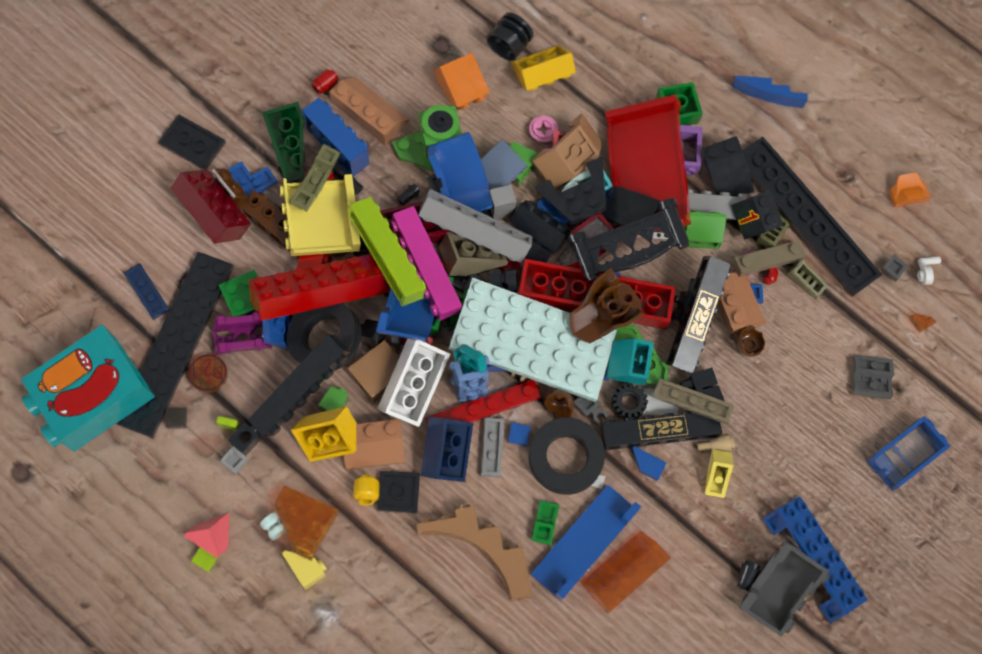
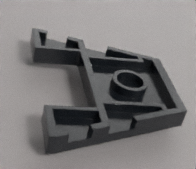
(581, 200)

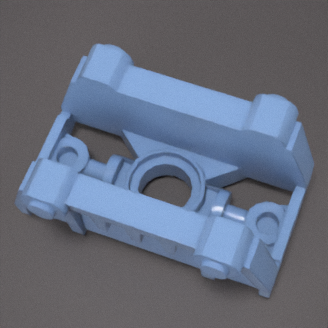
(476, 385)

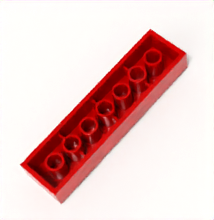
(317, 287)
(567, 288)

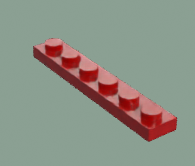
(492, 404)

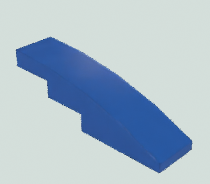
(764, 90)

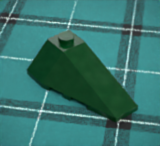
(287, 137)

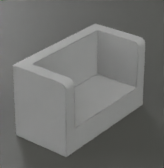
(503, 202)

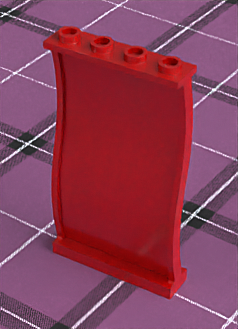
(649, 151)

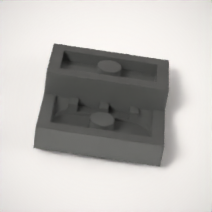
(872, 377)

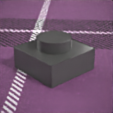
(894, 268)

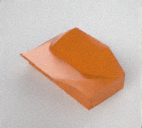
(909, 190)

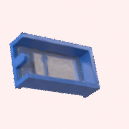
(908, 453)

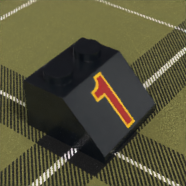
(757, 215)

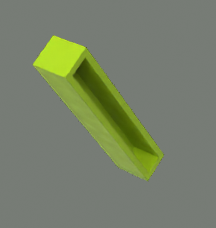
(386, 251)

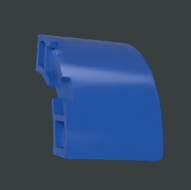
(461, 171)
(409, 321)

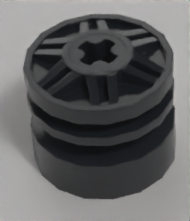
(509, 36)

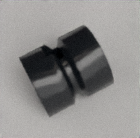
(504, 280)

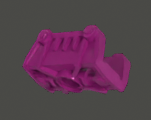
(238, 326)

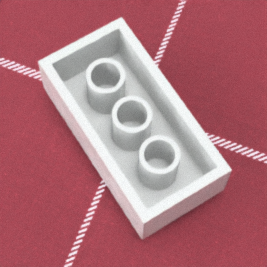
(413, 381)

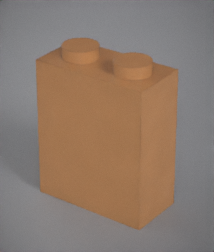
(375, 370)

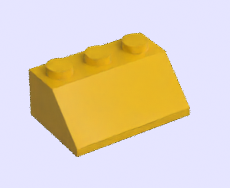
(544, 67)
(326, 434)

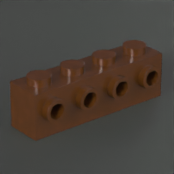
(265, 216)

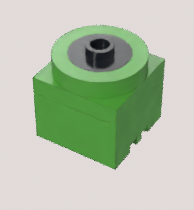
(438, 124)

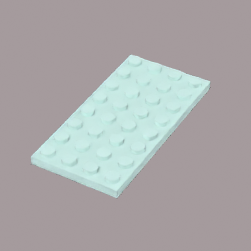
(530, 340)

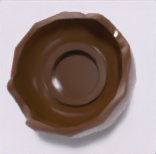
(750, 341)
(560, 403)

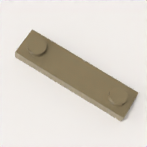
(768, 258)
(693, 401)

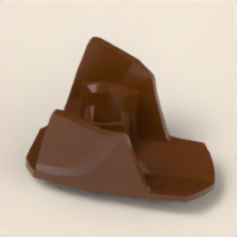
(594, 316)

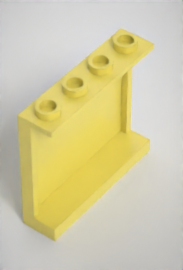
(325, 225)

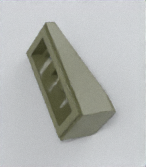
(767, 242)
(803, 283)

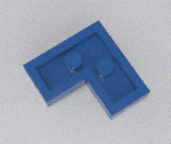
(259, 181)

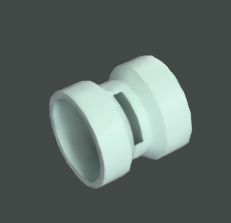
(273, 526)

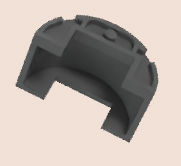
(783, 587)

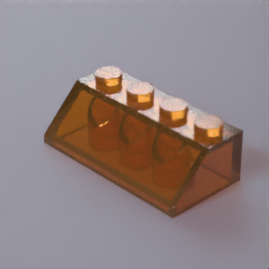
(625, 571)

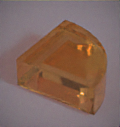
(921, 321)

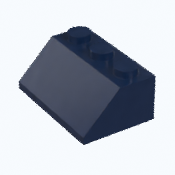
(446, 449)

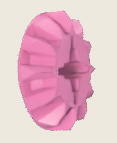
(536, 124)

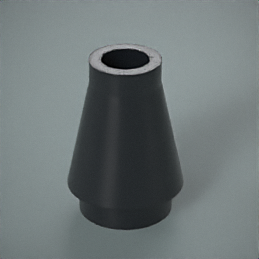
(748, 573)

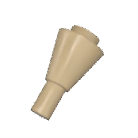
(721, 443)

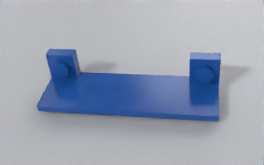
(584, 542)
(814, 543)

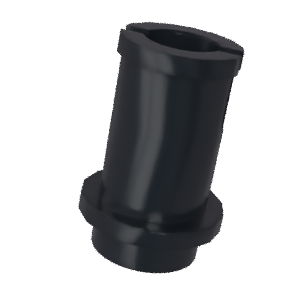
(408, 194)

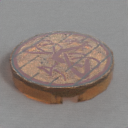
(208, 373)

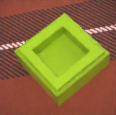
(227, 423)
(204, 560)

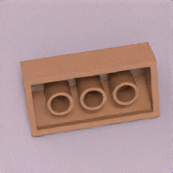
(368, 109)

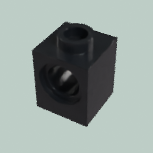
(245, 447)

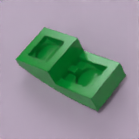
(545, 522)

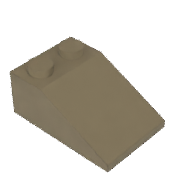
(466, 258)

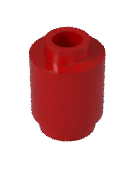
(325, 81)

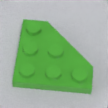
(411, 149)
(658, 368)

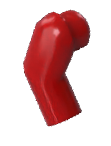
(772, 276)

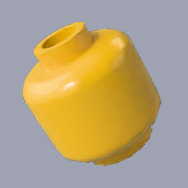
(366, 489)

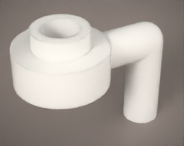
(925, 274)

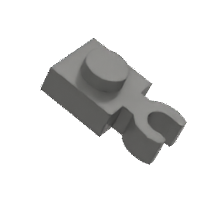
(589, 407)

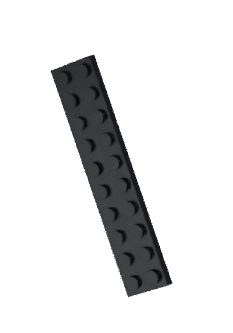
(810, 218)
(178, 340)

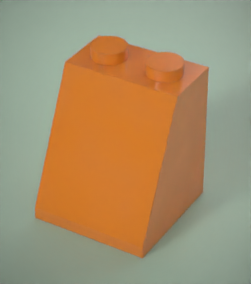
(462, 81)

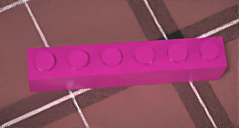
(427, 263)

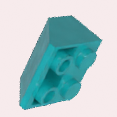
(630, 361)

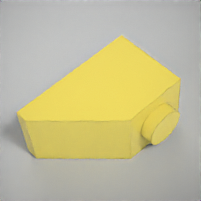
(718, 473)
(307, 571)

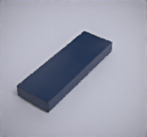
(146, 291)

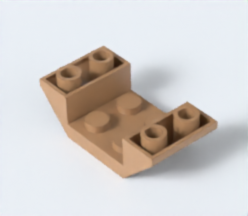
(569, 154)

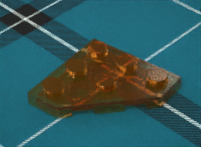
(304, 521)

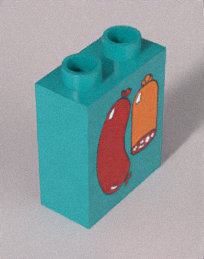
(85, 390)

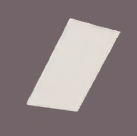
(656, 406)

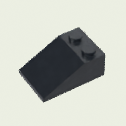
(728, 167)

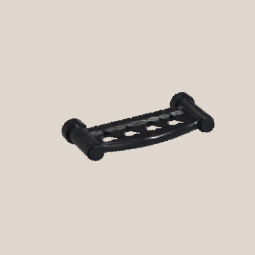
(666, 221)

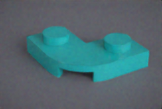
(470, 359)

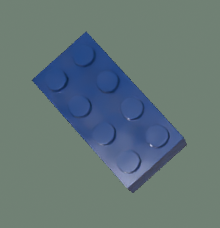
(332, 132)

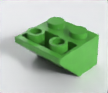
(706, 229)

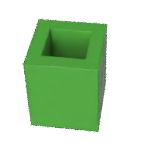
(334, 399)

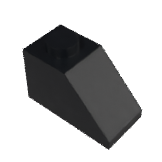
(369, 334)

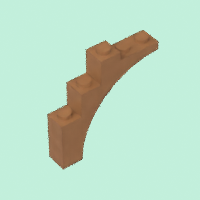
(464, 526)

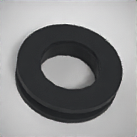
(303, 323)
(576, 430)

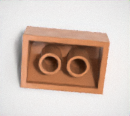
(739, 305)
(377, 445)

